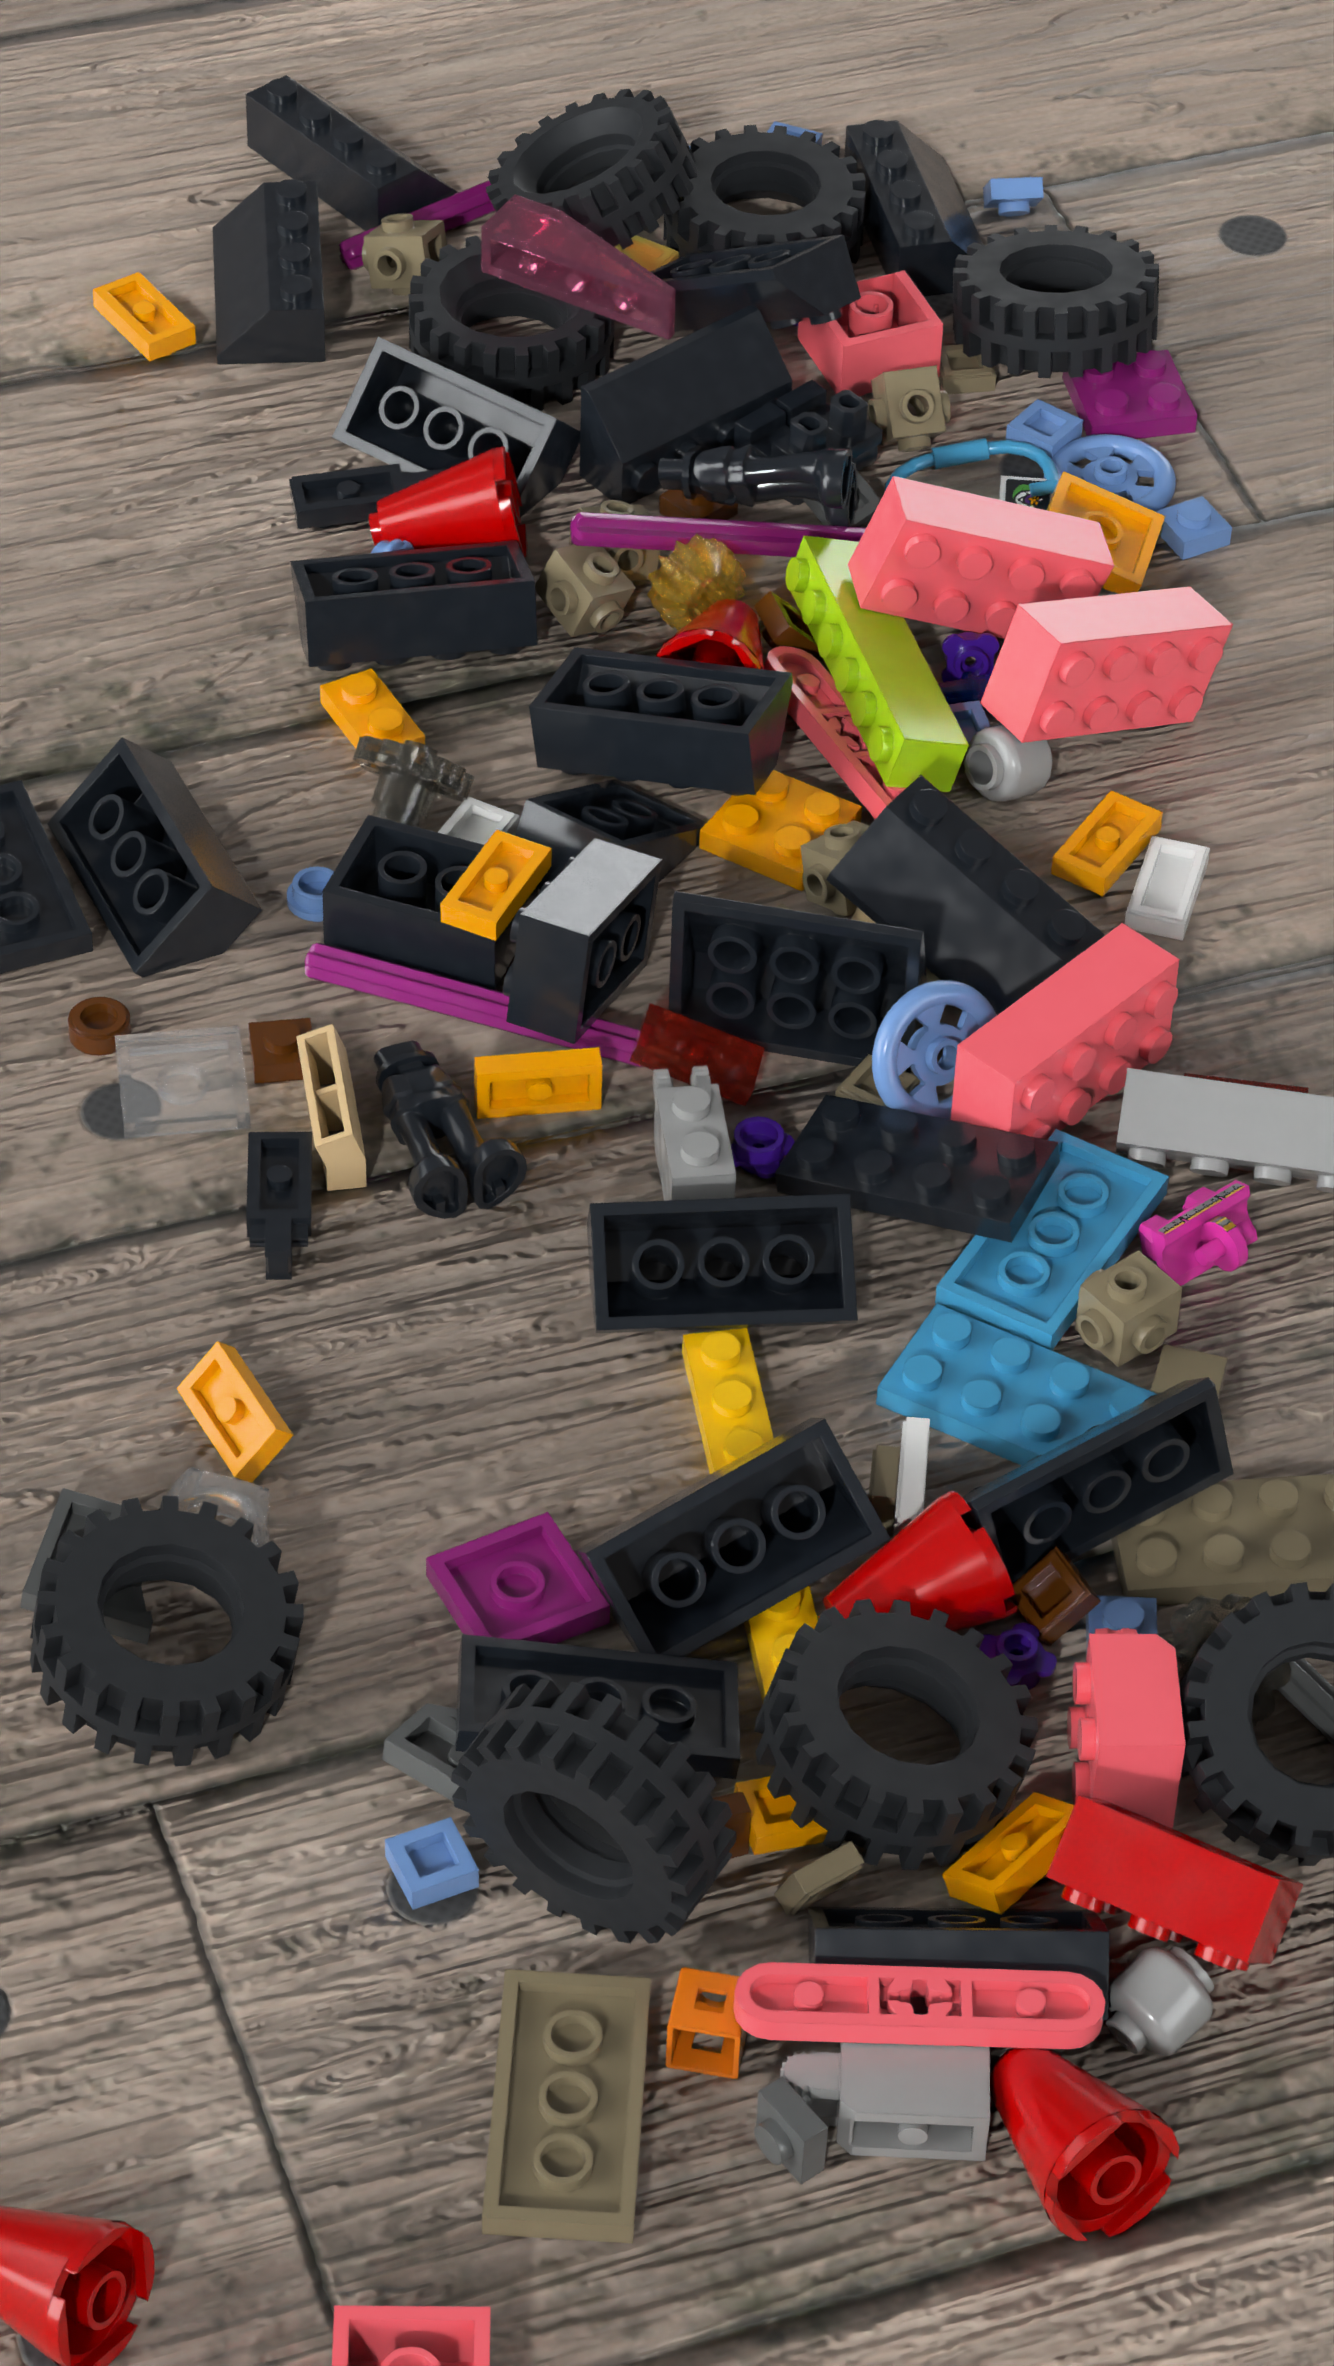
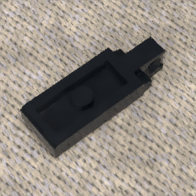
(346, 494)
(279, 1196)

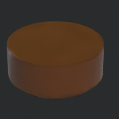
(95, 1024)

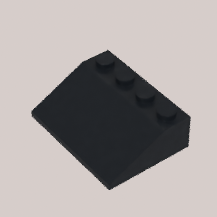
(790, 976)

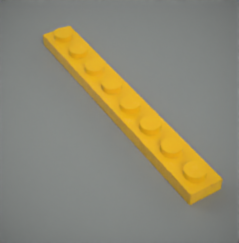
(732, 1424)

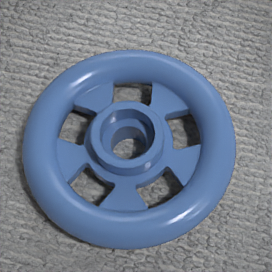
(1117, 475)
(893, 1057)

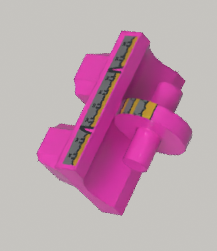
(1206, 1234)

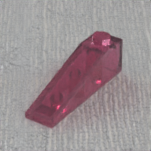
(571, 263)

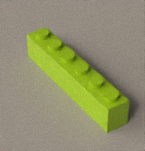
(876, 671)

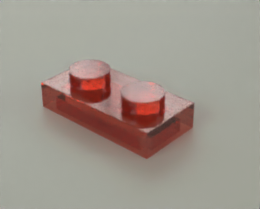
(681, 1043)

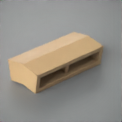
(332, 1108)

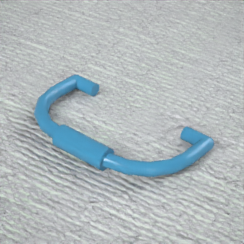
(981, 450)

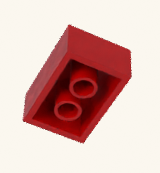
(1173, 1884)

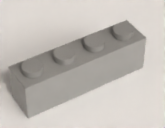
(1227, 1127)

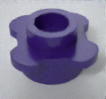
(964, 645)
(760, 1146)
(1024, 1652)

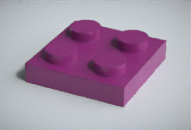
(1134, 398)
(519, 1585)

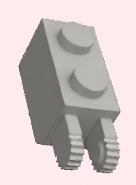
(692, 1138)
(899, 2098)

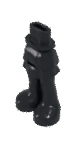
(746, 478)
(427, 1106)

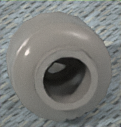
(1004, 766)
(1159, 2001)

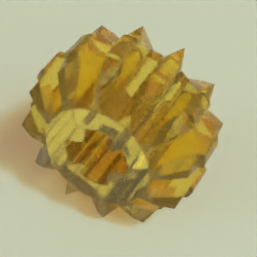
(694, 580)

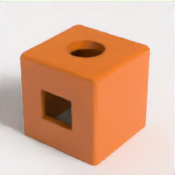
(695, 2013)

